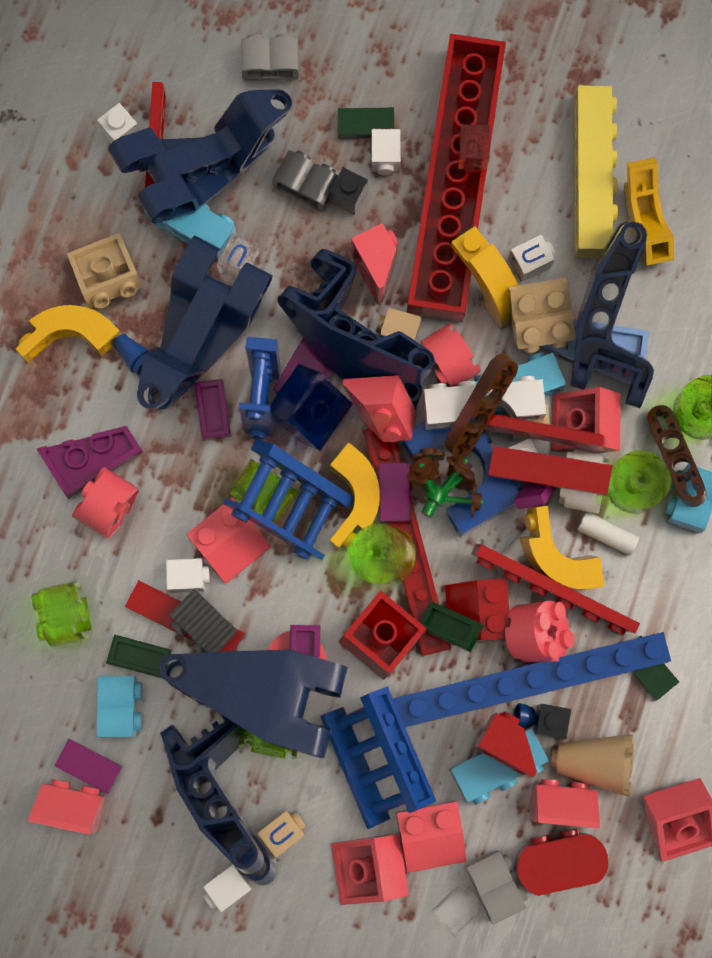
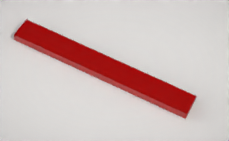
(419, 584)

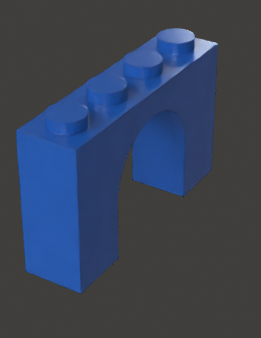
(496, 492)

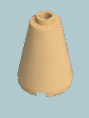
(598, 762)

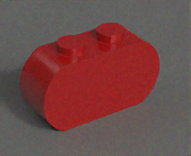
(561, 862)

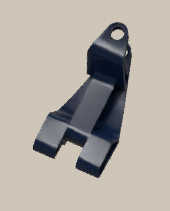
(197, 169)
(613, 266)
(200, 323)
(345, 343)
(261, 691)
(196, 765)

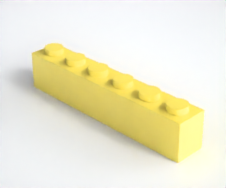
(594, 169)

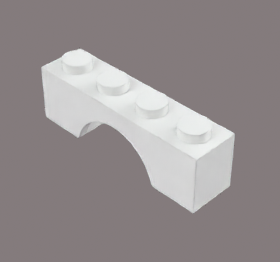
(522, 401)

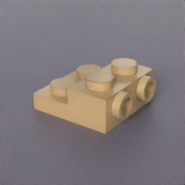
(104, 271)
(541, 314)

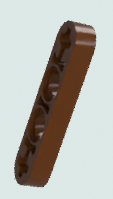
(496, 376)
(676, 455)

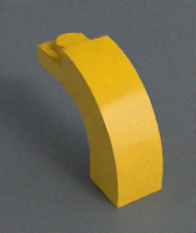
(645, 208)
(489, 271)
(68, 322)
(361, 478)
(544, 557)

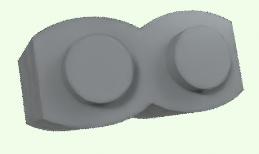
(269, 58)
(496, 886)

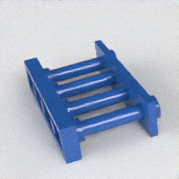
(264, 367)
(311, 484)
(397, 749)

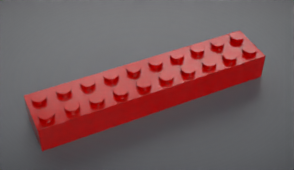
(452, 194)

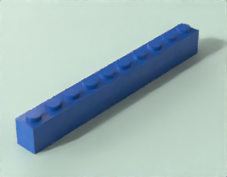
(533, 680)

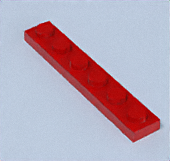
(542, 585)

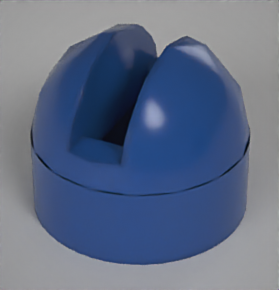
(525, 714)

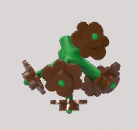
(426, 481)

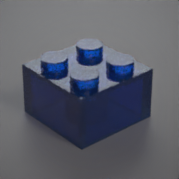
(309, 407)

